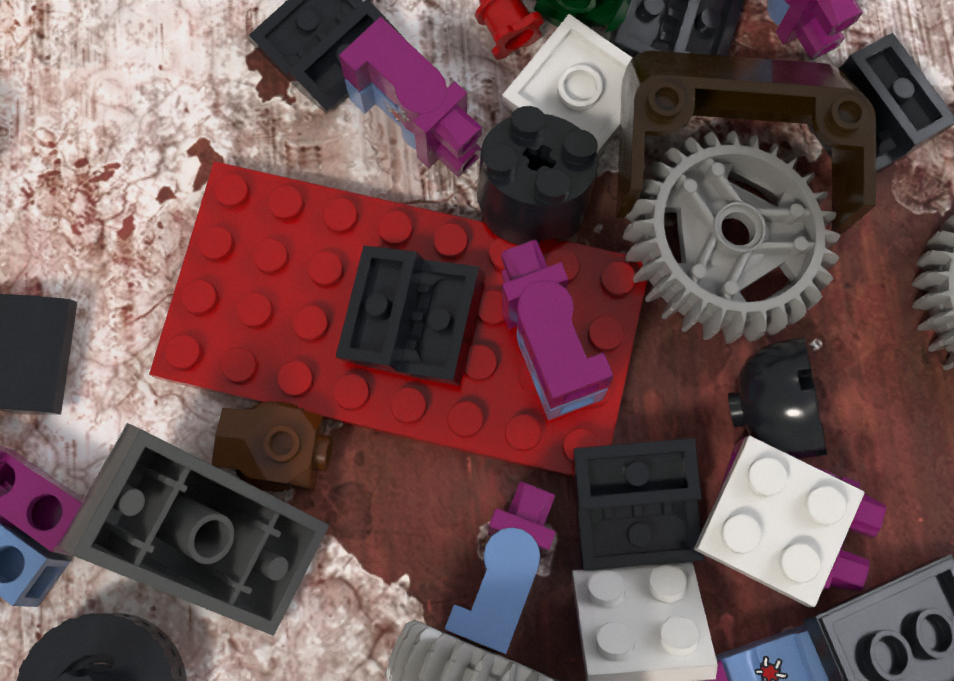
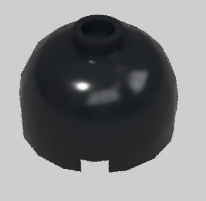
(780, 400)

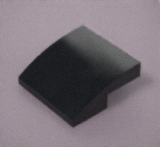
(678, 26)
(306, 43)
(902, 97)
(411, 315)
(34, 352)
(637, 503)

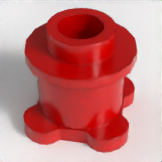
(509, 25)

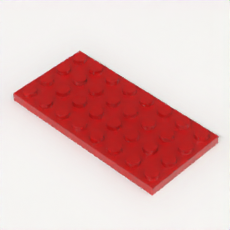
(271, 294)

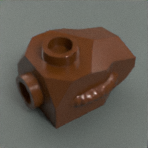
(273, 446)

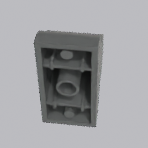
(194, 532)

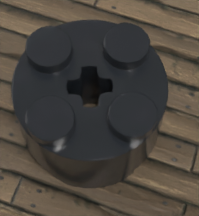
(536, 177)

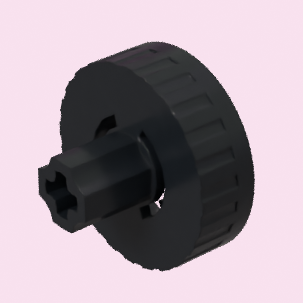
(125, 640)

